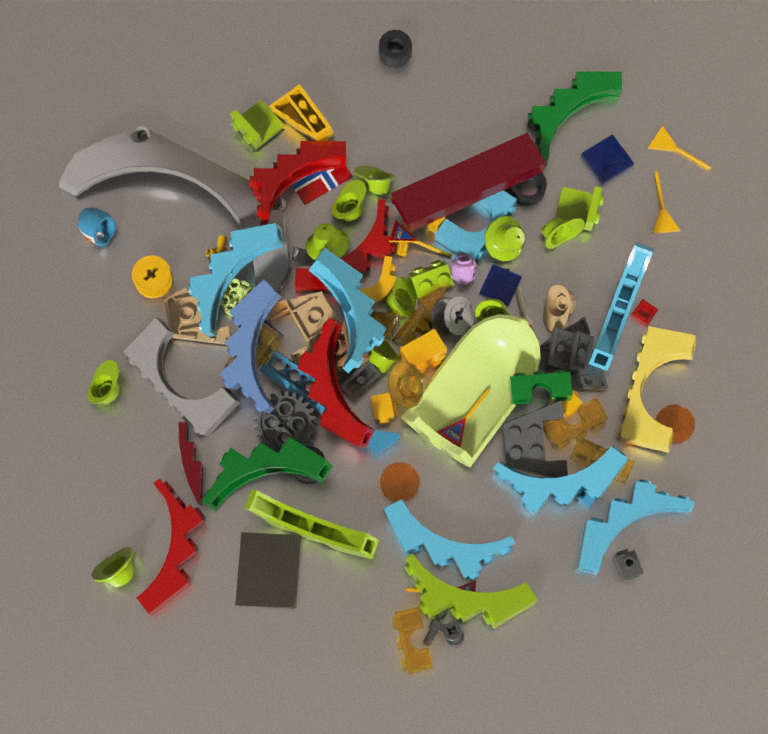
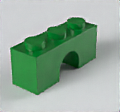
(556, 383)

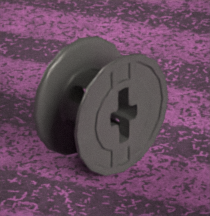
(452, 316)

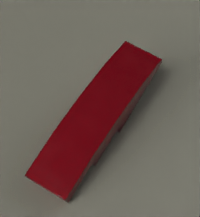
(193, 469)

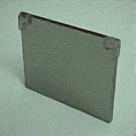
(268, 570)

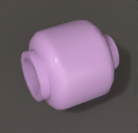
(463, 269)

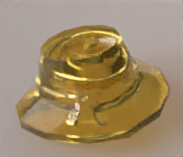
(403, 386)

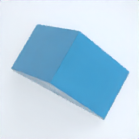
(382, 441)

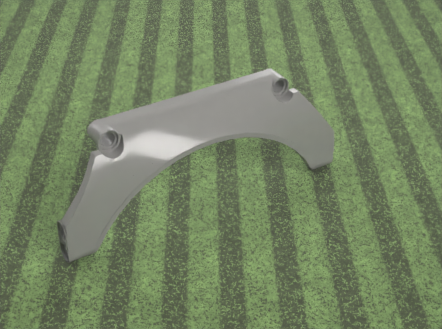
(130, 154)

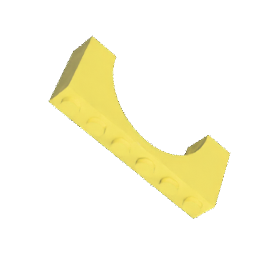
(658, 348)

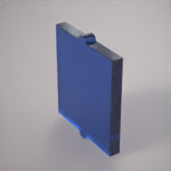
(500, 284)

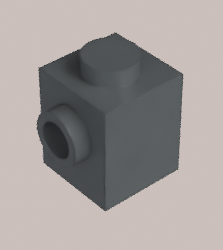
(627, 565)

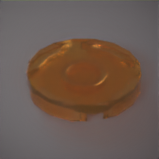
(679, 419)
(399, 482)

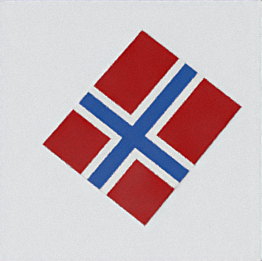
(319, 183)

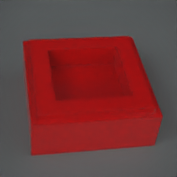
(644, 312)

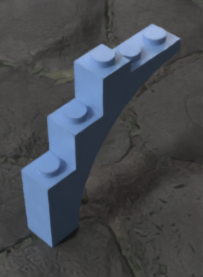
(242, 345)

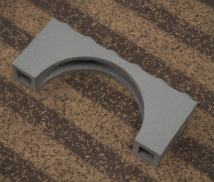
(148, 355)

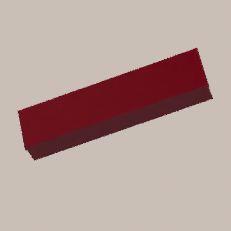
(468, 182)

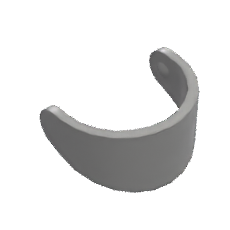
(301, 256)

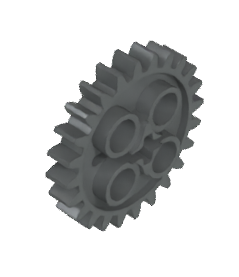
(298, 410)

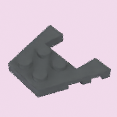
(590, 382)
(526, 441)

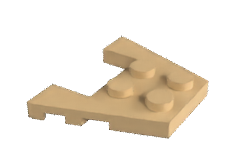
(309, 314)
(185, 317)

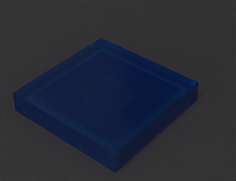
(607, 159)

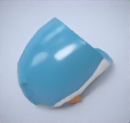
(95, 221)

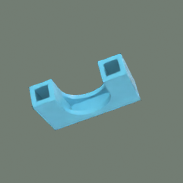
(473, 243)

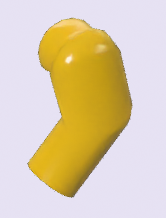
(221, 247)

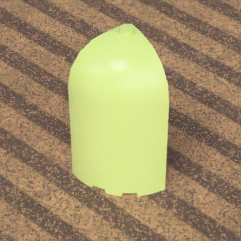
(478, 362)

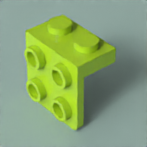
(256, 124)
(581, 205)

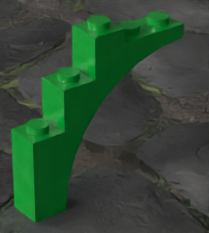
(585, 88)
(264, 461)

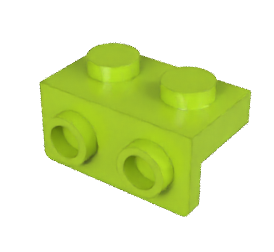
(431, 278)

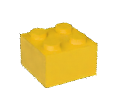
(425, 351)

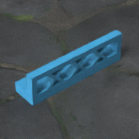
(287, 383)

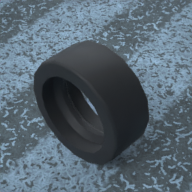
(531, 199)

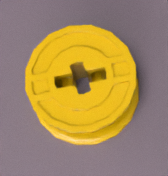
(153, 266)

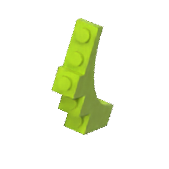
(311, 527)
(439, 596)

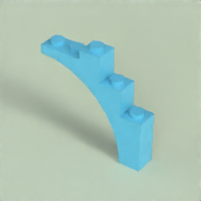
(224, 266)
(356, 306)
(620, 306)
(539, 489)
(620, 513)
(440, 550)

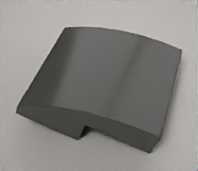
(569, 351)
(357, 380)

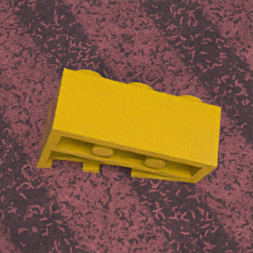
(302, 114)

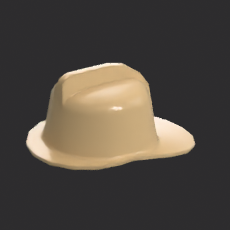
(558, 307)

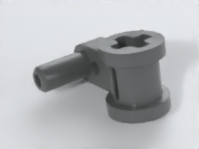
(446, 630)

